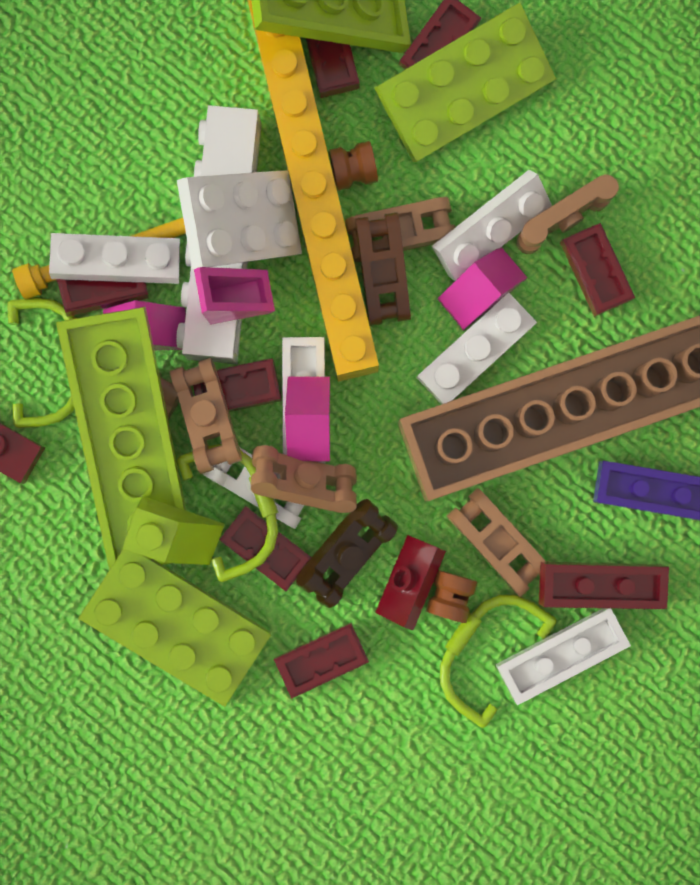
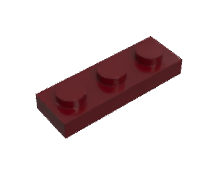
(603, 585)

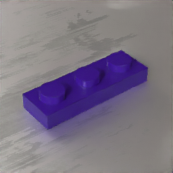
(648, 490)

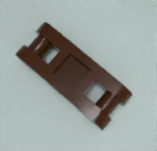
(383, 269)

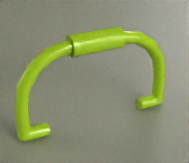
(13, 318)
(267, 508)
(462, 636)

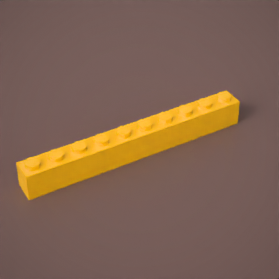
(317, 204)

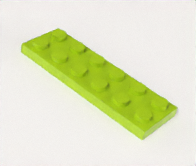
(120, 418)

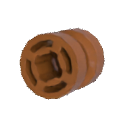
(353, 165)
(451, 596)

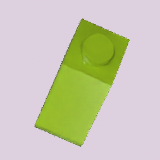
(172, 534)

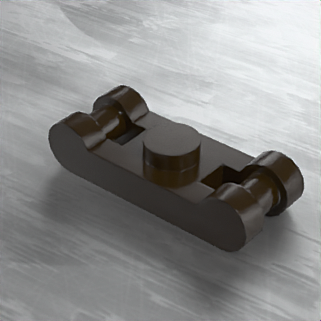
(346, 553)

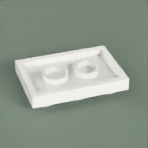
(239, 217)

